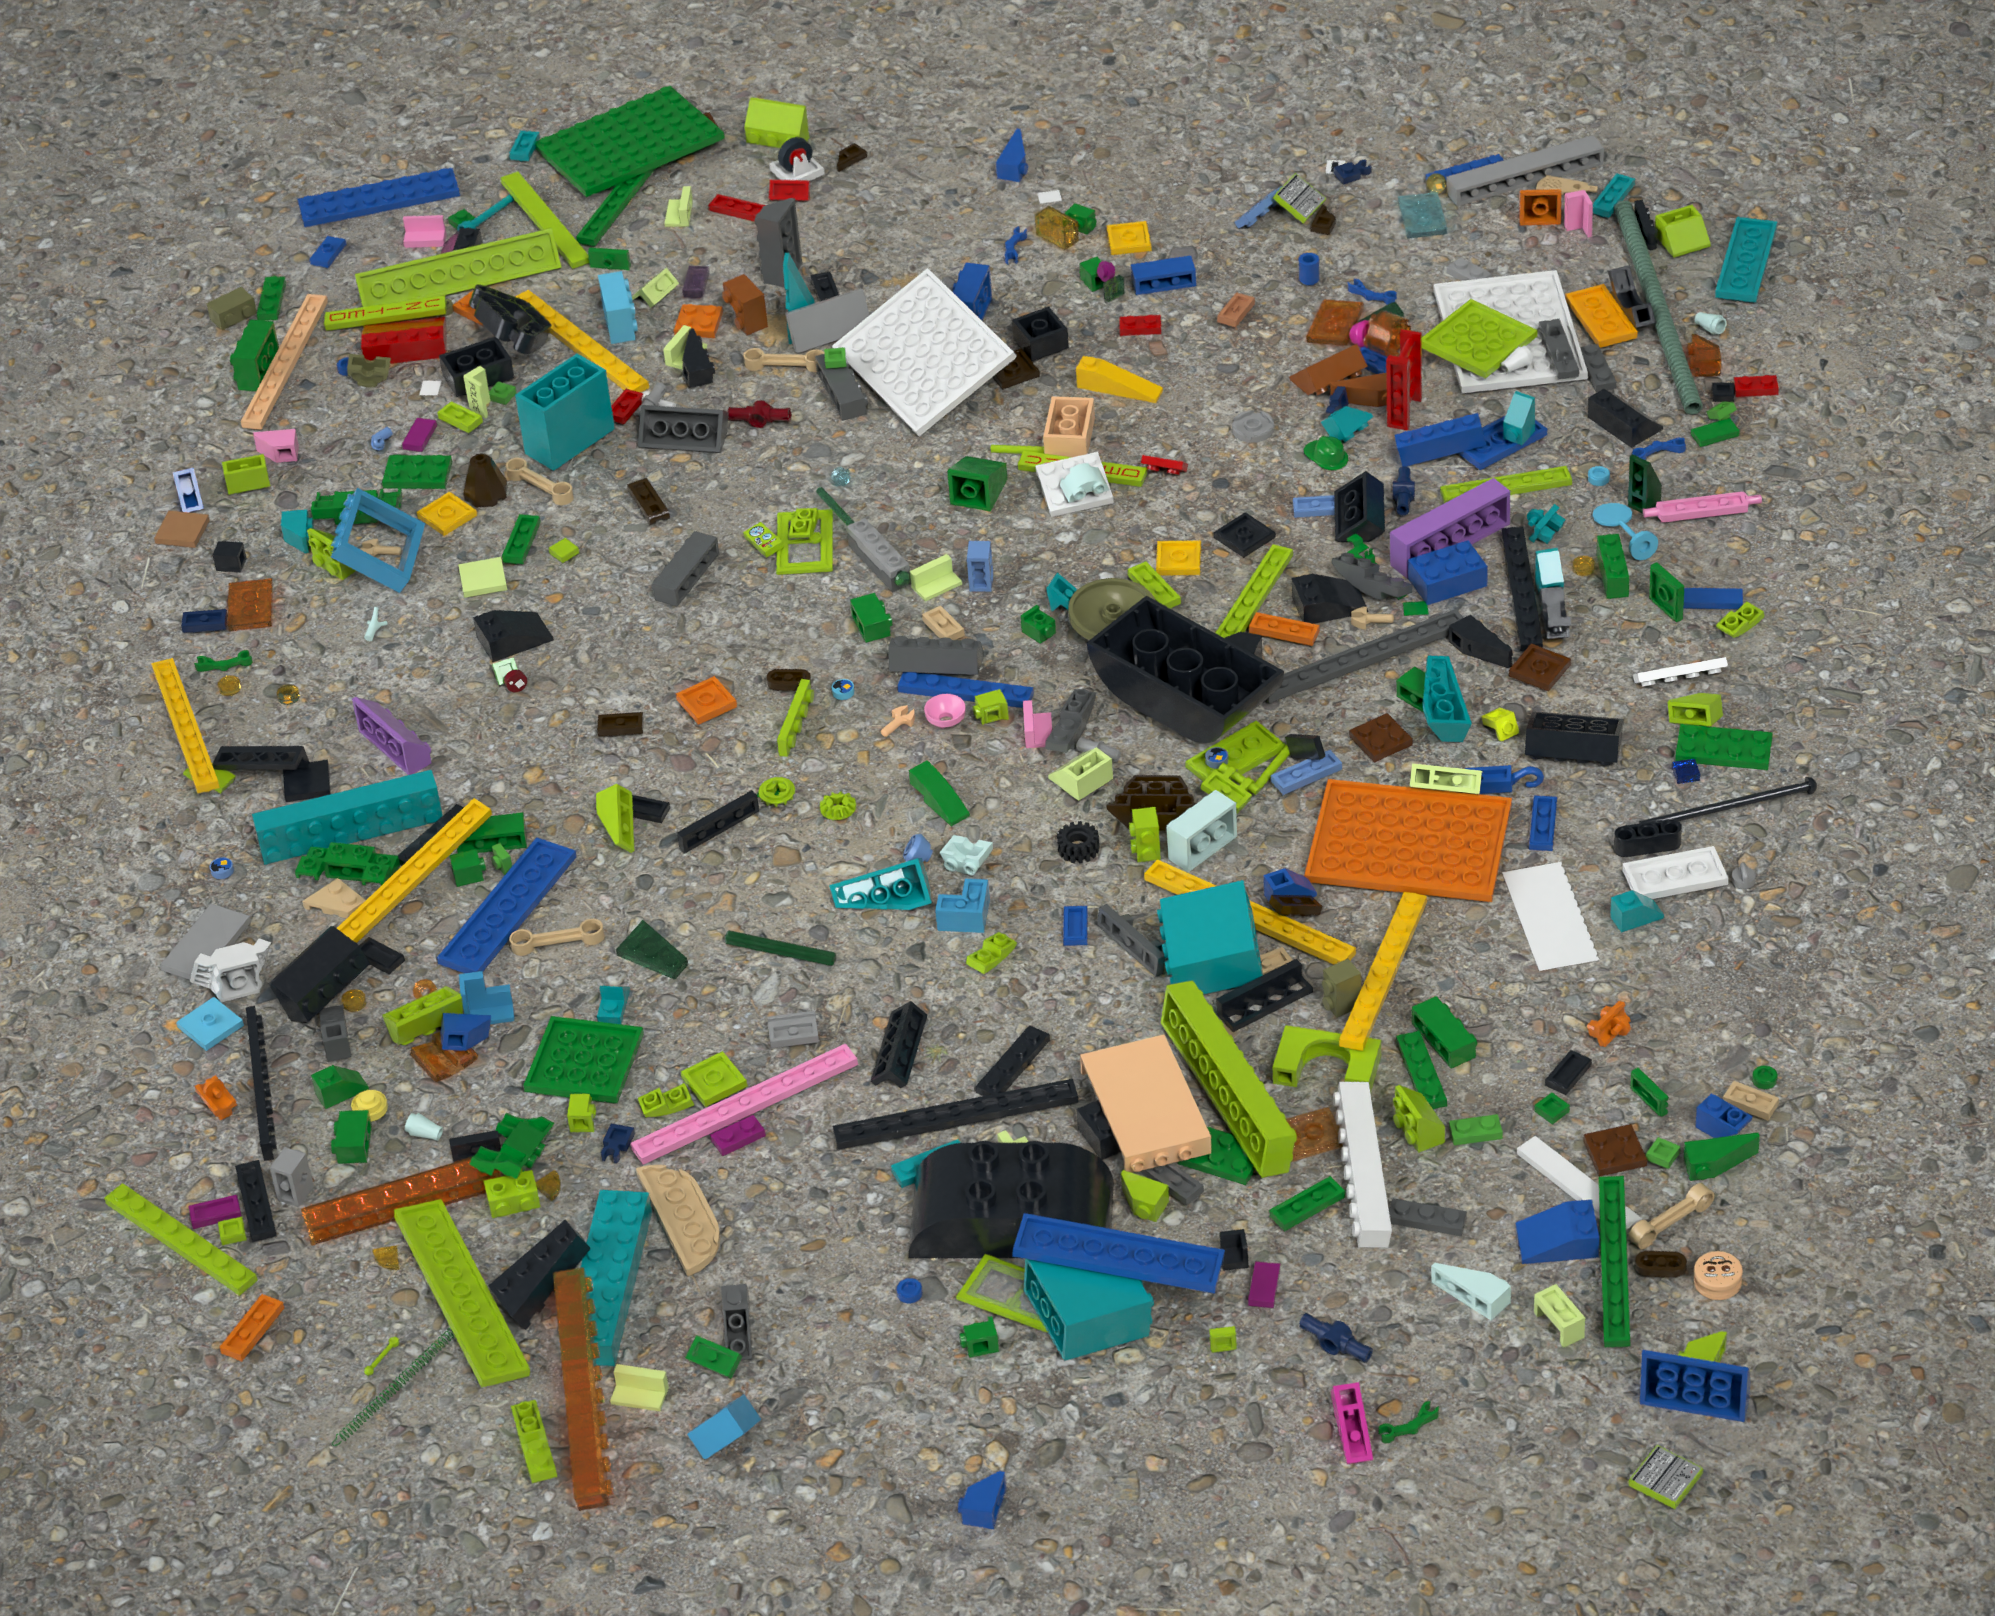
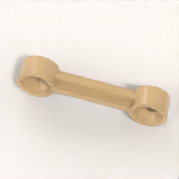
(779, 359)
(539, 481)
(555, 937)
(1646, 1232)

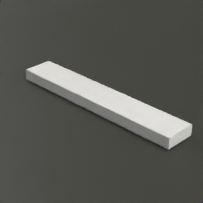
(1566, 1176)

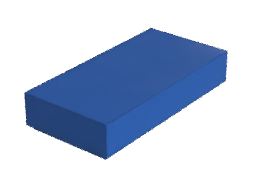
(1075, 925)

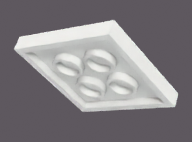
(1050, 478)

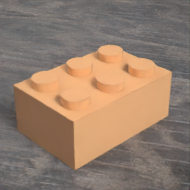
(1069, 426)

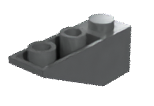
(335, 1033)
(737, 1319)

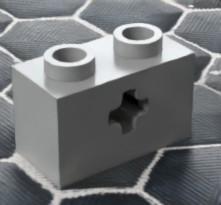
(291, 1176)

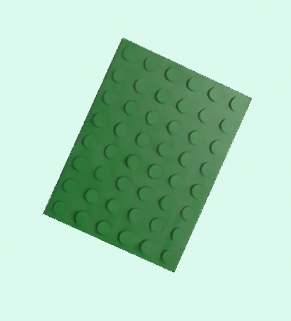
(628, 140)

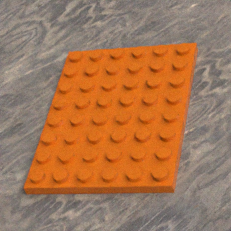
(1409, 840)

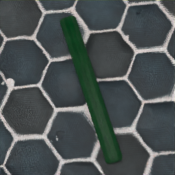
(780, 948)

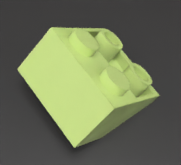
(1084, 773)

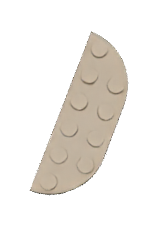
(682, 1214)

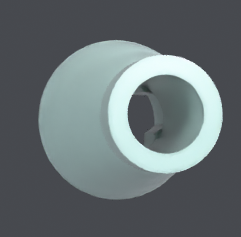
(1711, 322)
(420, 1126)

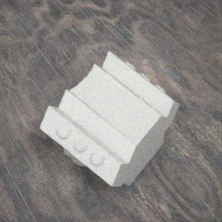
(232, 970)

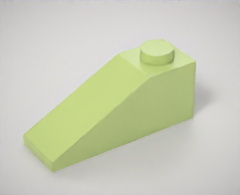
(1445, 779)

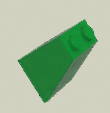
(976, 482)

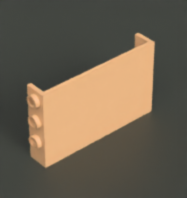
(1147, 1103)

